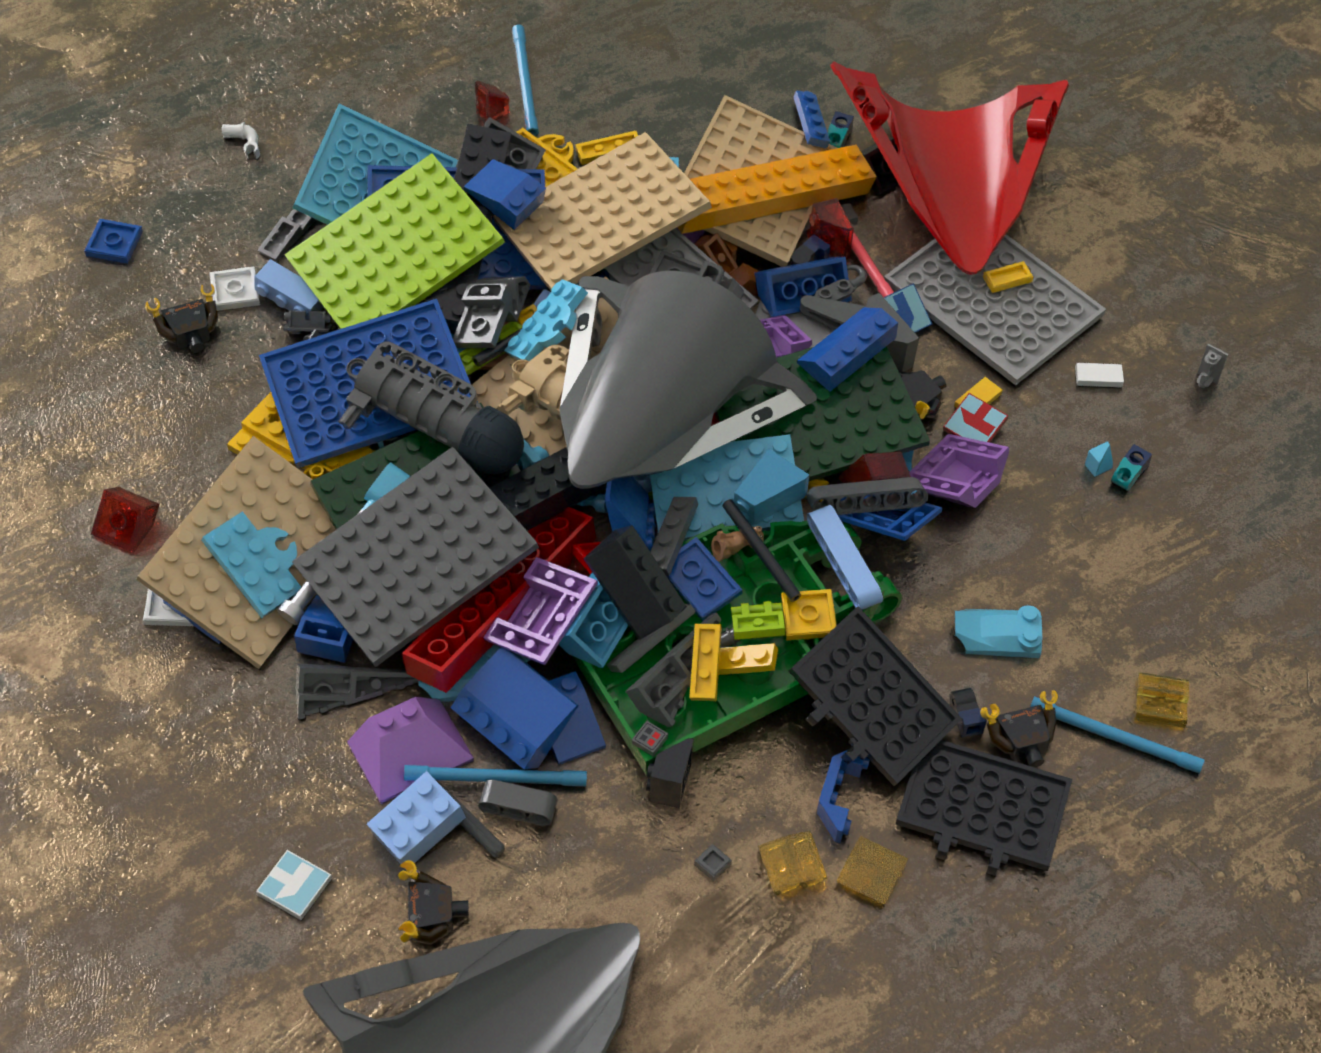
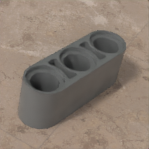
(518, 802)

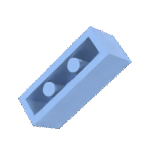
(285, 288)

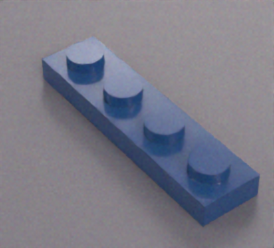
(811, 119)

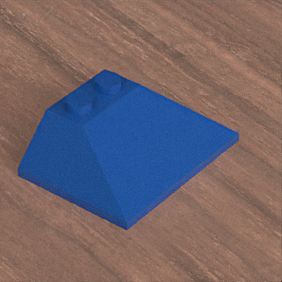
(894, 522)

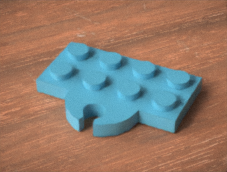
(547, 322)
(255, 562)

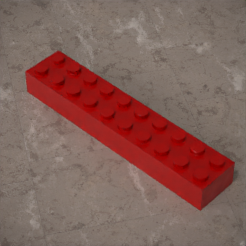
(457, 640)

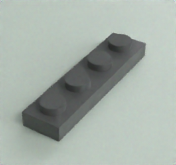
(673, 531)

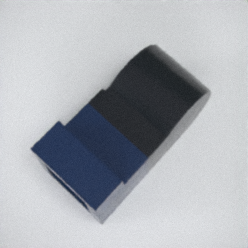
(811, 250)
(966, 706)

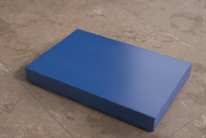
(702, 580)

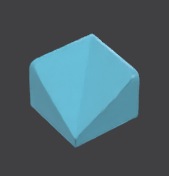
(1099, 459)

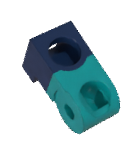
(839, 132)
(1131, 467)

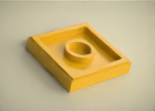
(809, 615)

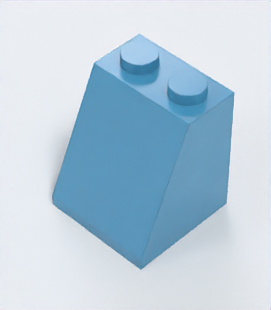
(770, 487)

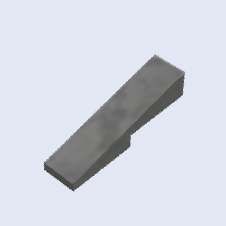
(285, 234)

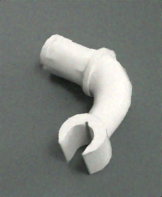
(245, 132)

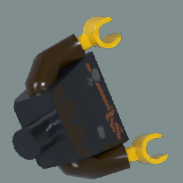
(187, 323)
(1023, 731)
(429, 906)

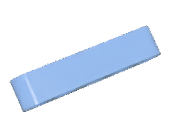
(844, 557)

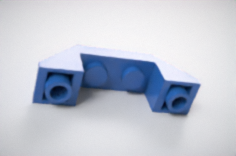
(834, 816)

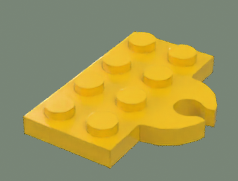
(554, 160)

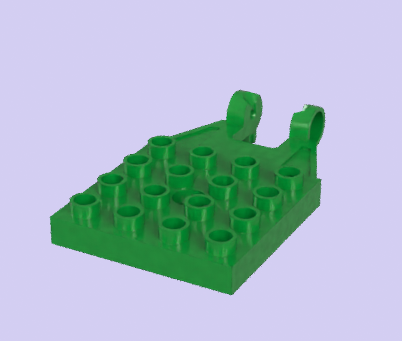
(740, 696)

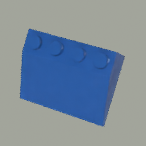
(630, 505)
(515, 708)

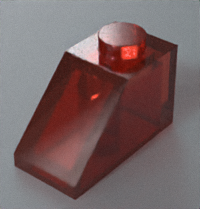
(490, 101)

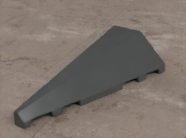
(665, 684)
(332, 686)

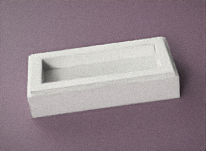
(1099, 375)

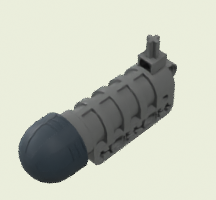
(480, 435)

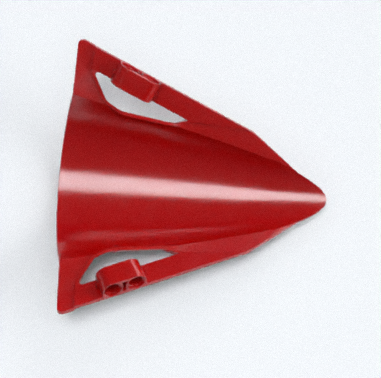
(959, 162)

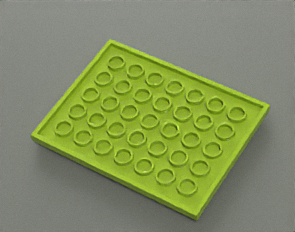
(395, 246)

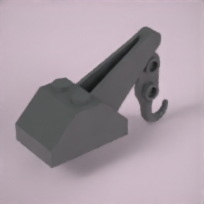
(829, 310)

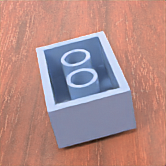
(416, 819)

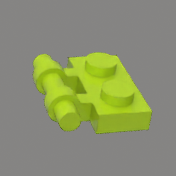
(758, 620)

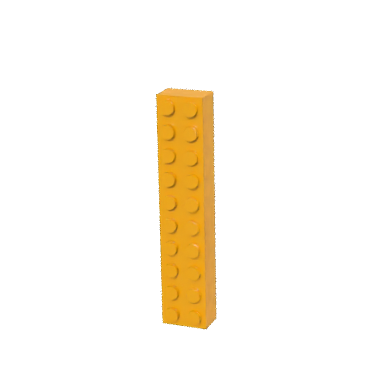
(781, 186)

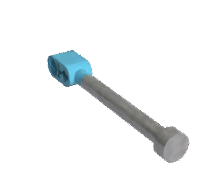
(386, 481)

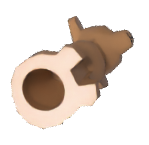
(728, 544)

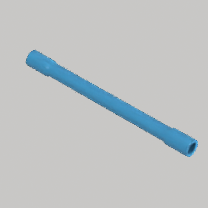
(530, 119)
(1182, 759)
(564, 777)

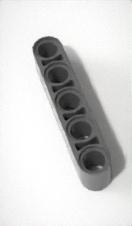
(876, 501)

